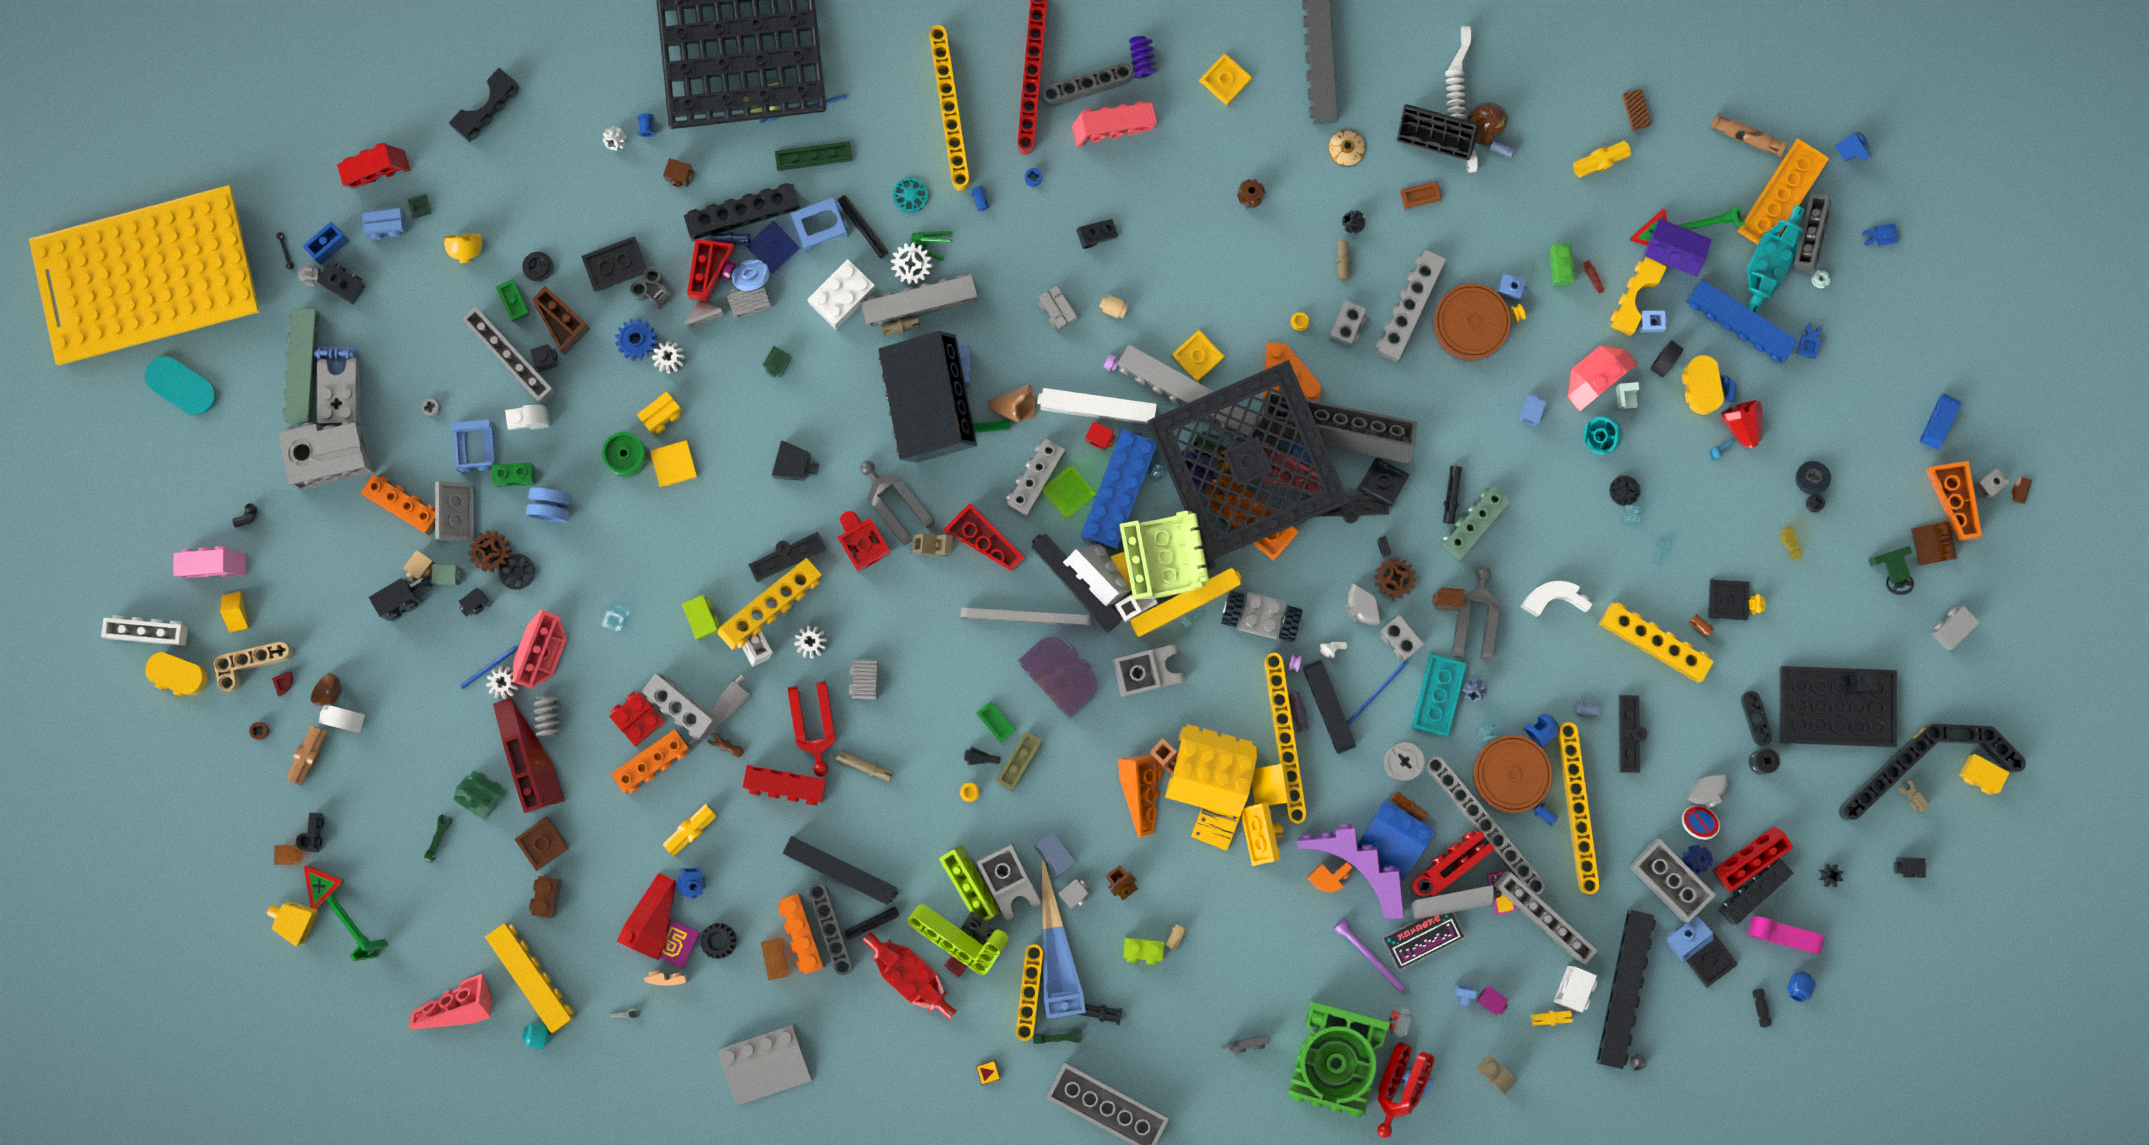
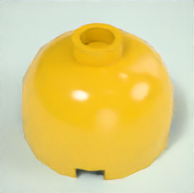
(463, 246)

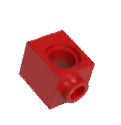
(1100, 436)

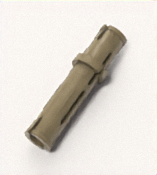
(872, 769)

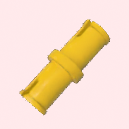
(1551, 1018)

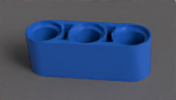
(1940, 421)

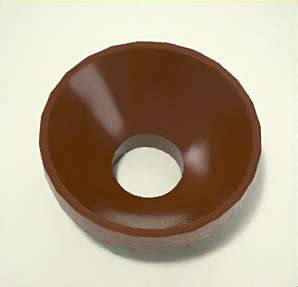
(326, 690)

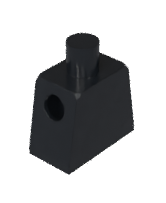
(793, 463)

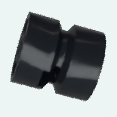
(1764, 761)

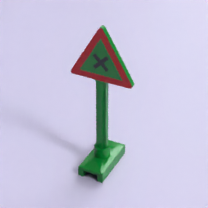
(1643, 234)
(321, 890)

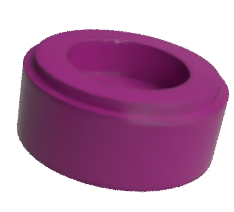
(727, 271)

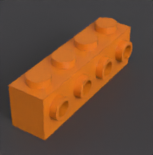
(399, 503)
(650, 761)
(800, 929)

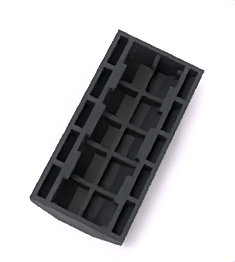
(1437, 132)

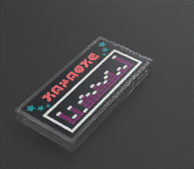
(1422, 939)

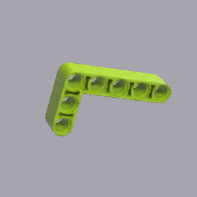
(956, 942)

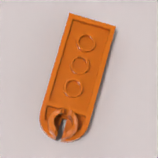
(1271, 545)

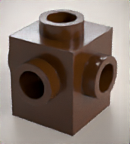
(1248, 199)
(1121, 882)

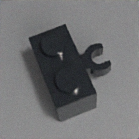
(340, 283)

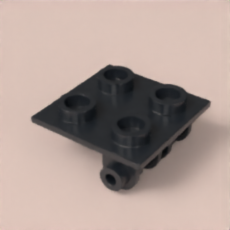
(978, 928)

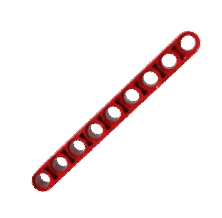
(1032, 79)

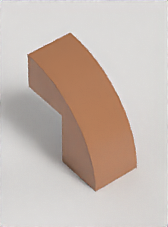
(1165, 756)

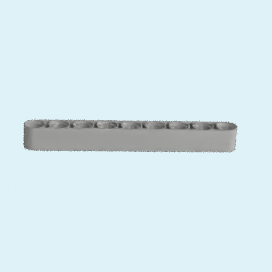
(1476, 820)

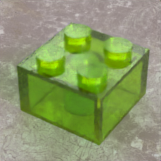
(1068, 492)

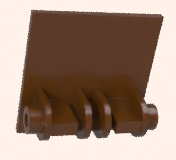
(1934, 543)

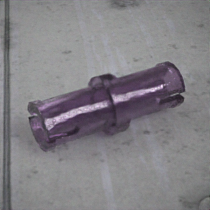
(1298, 712)

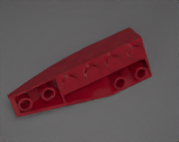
(528, 761)

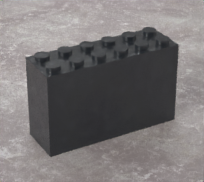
(927, 397)

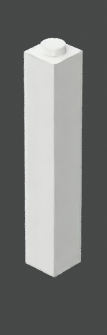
(1096, 406)

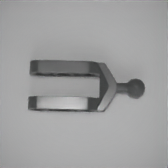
(879, 486)
(1480, 596)

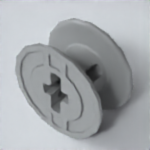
(1405, 750)

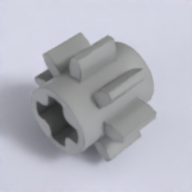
(309, 274)

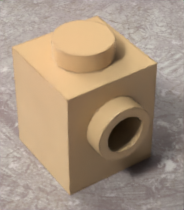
(419, 566)

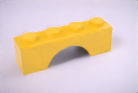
(1627, 317)

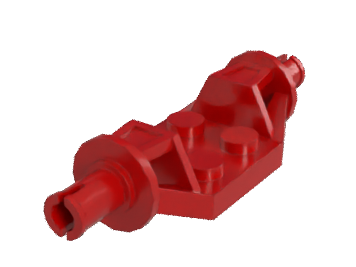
(909, 975)

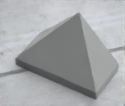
(703, 313)

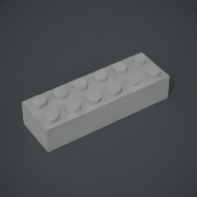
(1106, 1107)

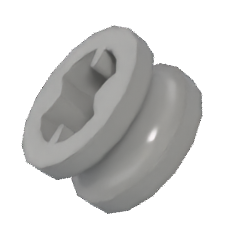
(425, 404)

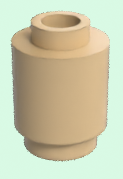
(1114, 306)

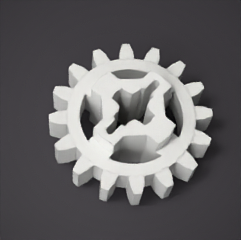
(904, 262)

